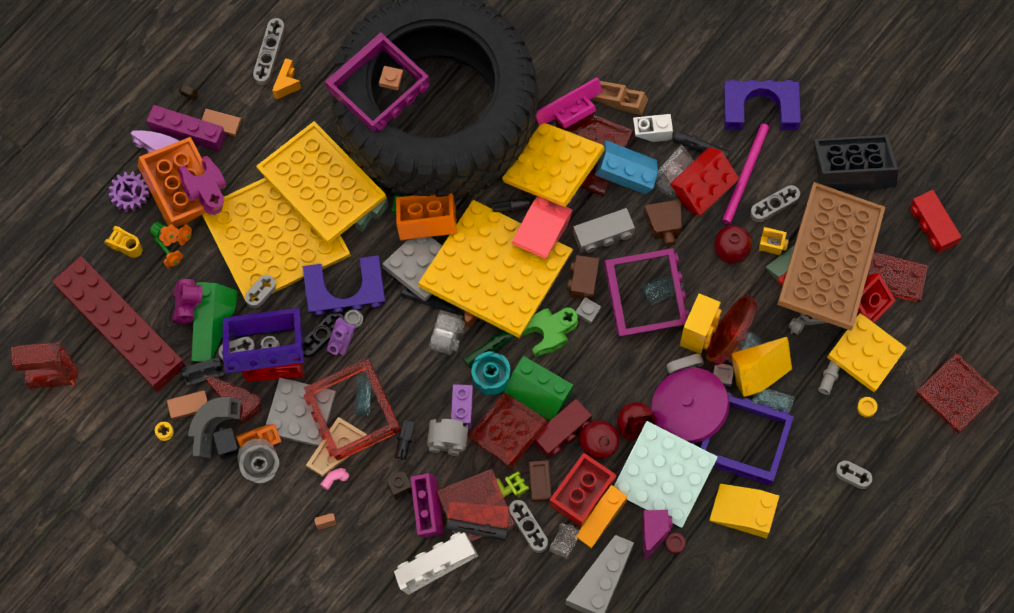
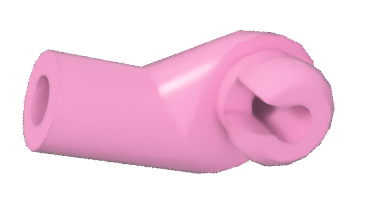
(333, 475)

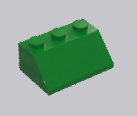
(538, 388)

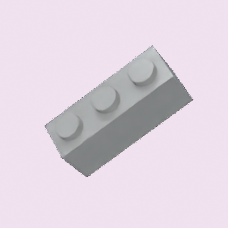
(603, 231)

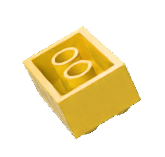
(701, 324)

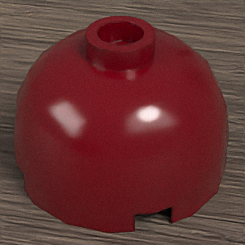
(733, 244)
(633, 418)
(599, 439)

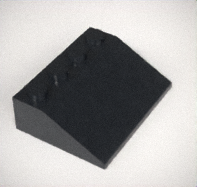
(856, 162)

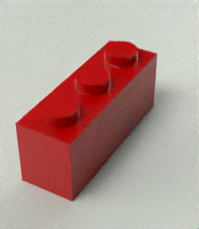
(935, 221)

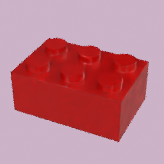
(704, 181)
(582, 489)

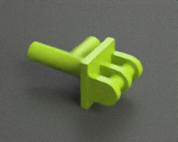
(512, 487)

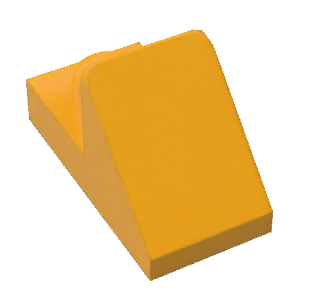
(285, 83)

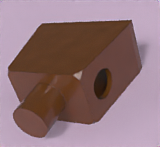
(664, 220)

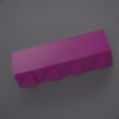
(184, 126)

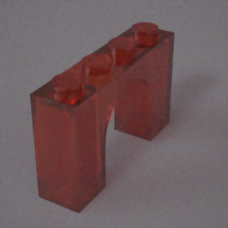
(44, 365)

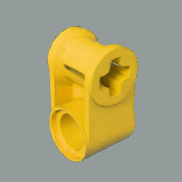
(122, 240)

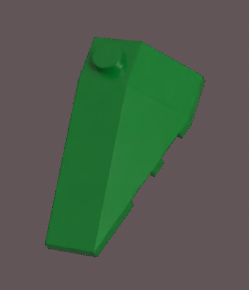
(215, 305)

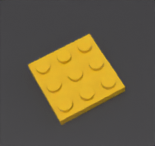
(867, 352)

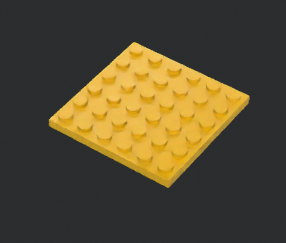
(267, 236)
(489, 274)

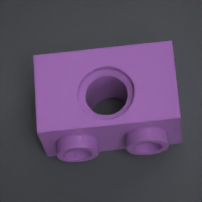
(462, 404)

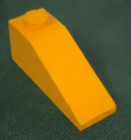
(602, 516)

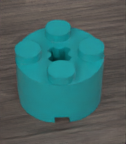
(493, 363)

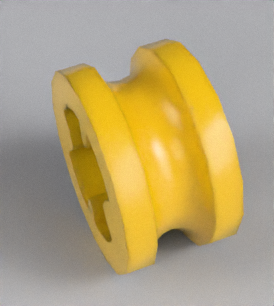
(169, 434)

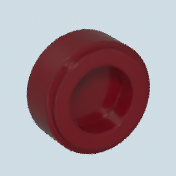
(675, 543)

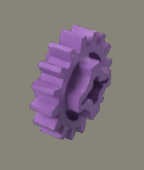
(123, 198)

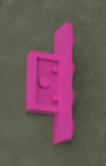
(571, 106)

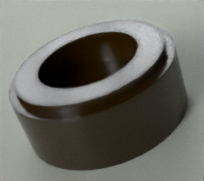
(188, 92)

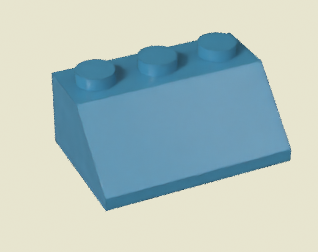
(627, 168)

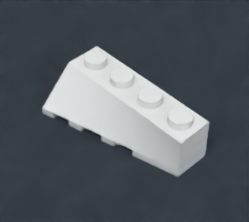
(435, 563)

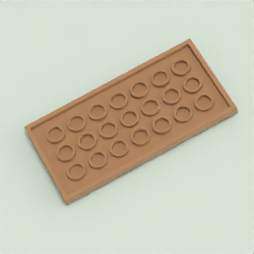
(831, 256)

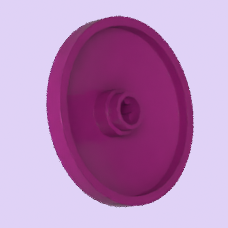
(691, 404)

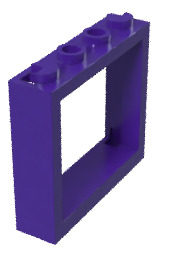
(257, 324)
(746, 470)

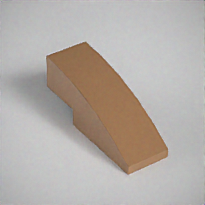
(621, 98)

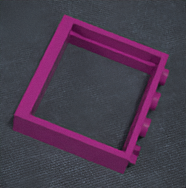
(367, 53)
(615, 297)

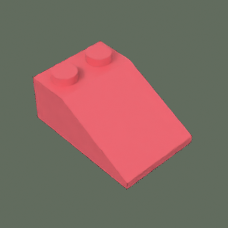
(542, 227)

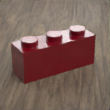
(562, 429)

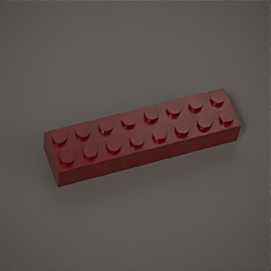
(119, 324)

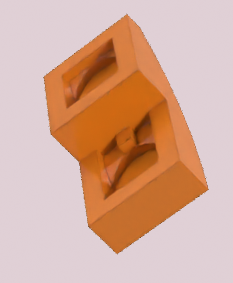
(266, 432)

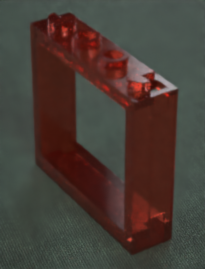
(367, 440)

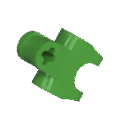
(552, 329)

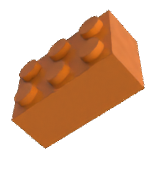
(425, 216)

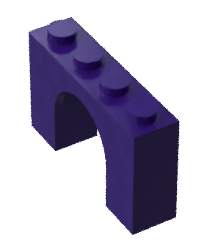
(783, 93)
(320, 299)

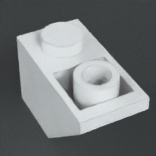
(654, 128)

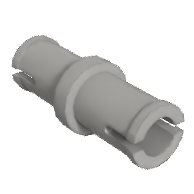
(830, 375)

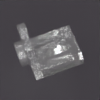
(564, 540)

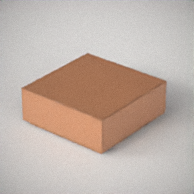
(325, 521)

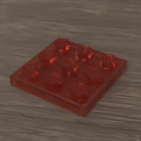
(957, 393)
(508, 430)
(476, 501)

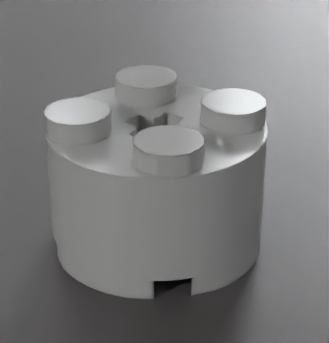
(447, 436)
(261, 450)

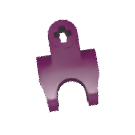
(204, 187)
(187, 298)

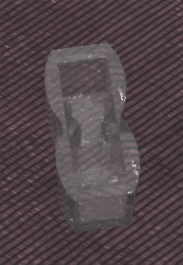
(446, 332)

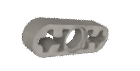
(776, 196)
(531, 541)

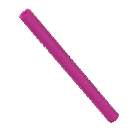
(745, 174)

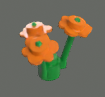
(169, 235)

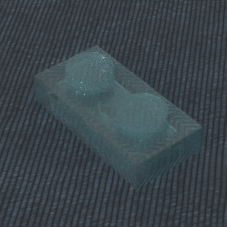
(774, 399)

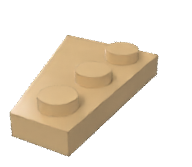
(343, 434)

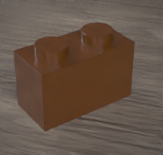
(584, 277)

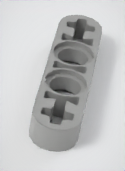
(269, 51)

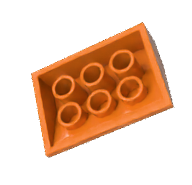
(163, 180)

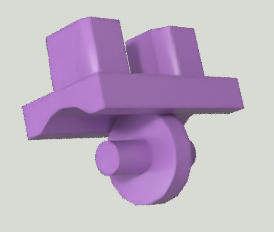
(340, 337)

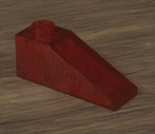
(249, 403)

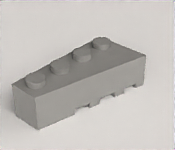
(599, 583)

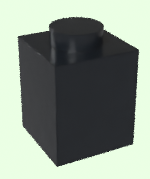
(226, 442)

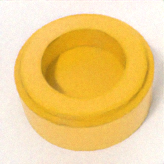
(867, 407)

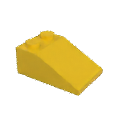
(761, 366)
(744, 509)

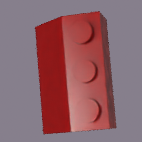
(274, 373)

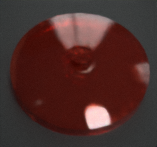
(732, 330)

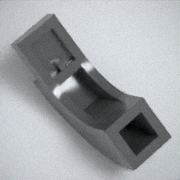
(207, 420)

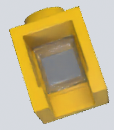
(773, 241)

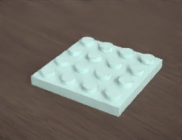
(665, 473)

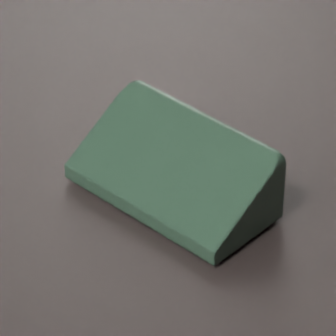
(780, 265)

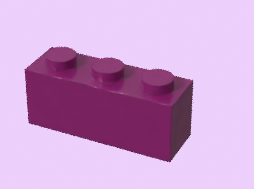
(427, 505)

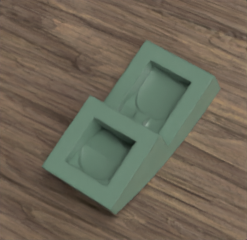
(376, 213)

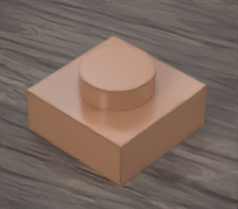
(391, 78)

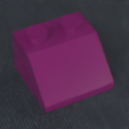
(655, 530)

